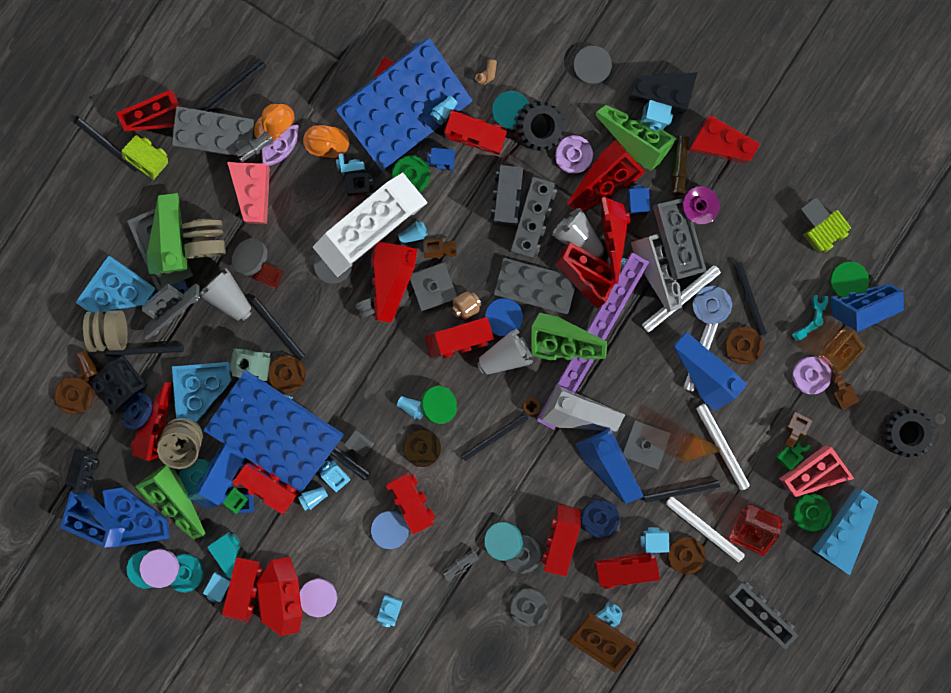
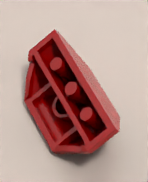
(280, 597)

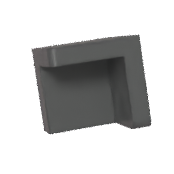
(813, 213)
(360, 442)

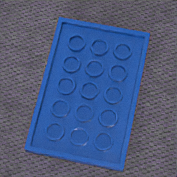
(396, 106)
(273, 431)

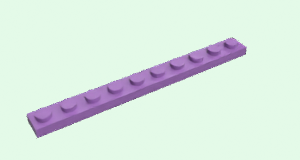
(602, 323)

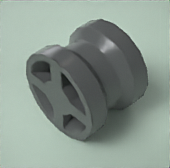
(365, 308)

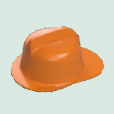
(274, 120)
(326, 141)

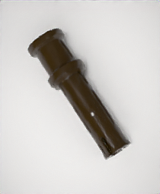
(679, 175)

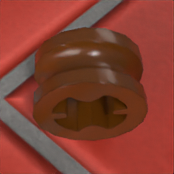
(527, 402)

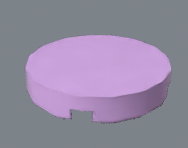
(573, 154)
(811, 375)
(159, 568)
(318, 597)

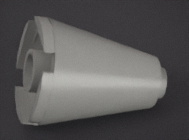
(579, 232)
(227, 296)
(506, 354)

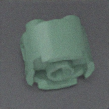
(254, 362)

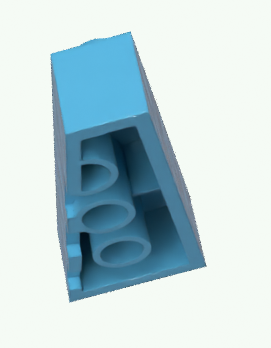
(847, 531)

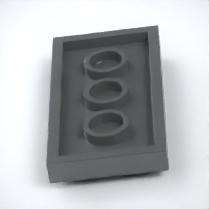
(210, 131)
(141, 230)
(679, 239)
(534, 286)

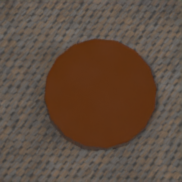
(743, 345)
(287, 374)
(74, 395)
(686, 555)

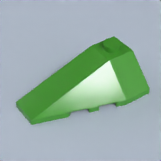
(640, 141)
(166, 242)
(560, 339)
(169, 493)

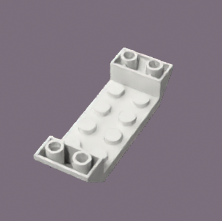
(369, 223)

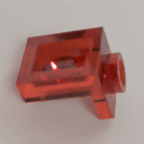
(268, 275)

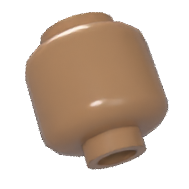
(466, 305)

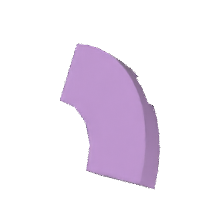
(281, 147)

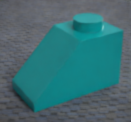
(225, 552)

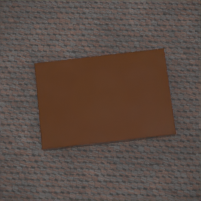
(602, 642)

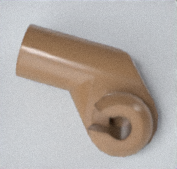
(488, 75)

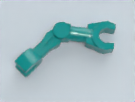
(817, 320)

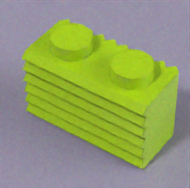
(145, 157)
(827, 232)

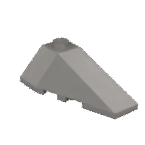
(658, 270)
(575, 411)

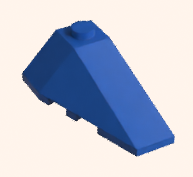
(609, 463)

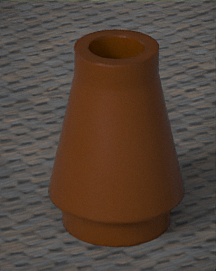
(87, 367)

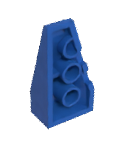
(713, 379)

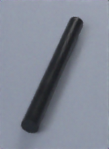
(103, 141)
(750, 298)
(277, 327)
(146, 350)
(494, 437)
(681, 491)

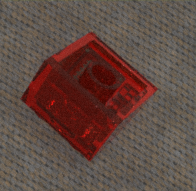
(756, 529)

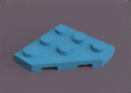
(115, 289)
(198, 388)

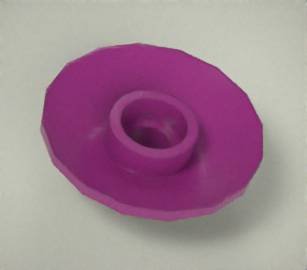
(709, 205)

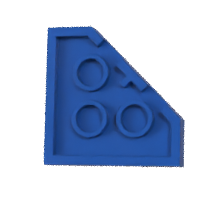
(137, 517)

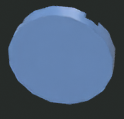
(712, 305)
(389, 529)

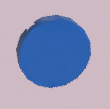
(504, 316)

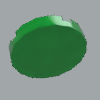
(415, 170)
(849, 278)
(438, 405)
(812, 512)

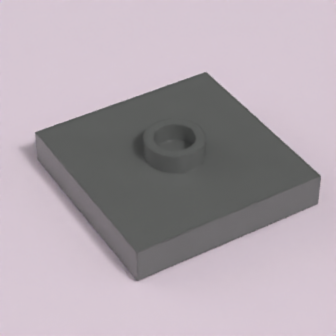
(433, 286)
(646, 444)

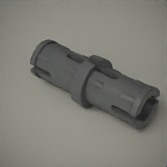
(254, 147)
(460, 565)

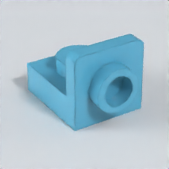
(353, 167)
(333, 475)
(389, 611)
(610, 614)

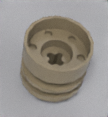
(203, 238)
(105, 330)
(180, 443)

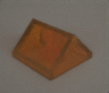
(843, 350)
(695, 447)

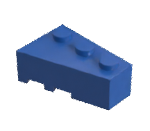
(868, 308)
(218, 477)
(91, 521)

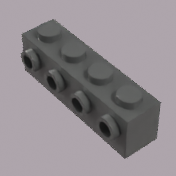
(533, 217)
(766, 617)

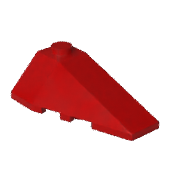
(609, 172)
(614, 225)
(392, 270)
(147, 438)

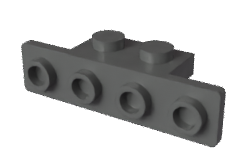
(166, 306)

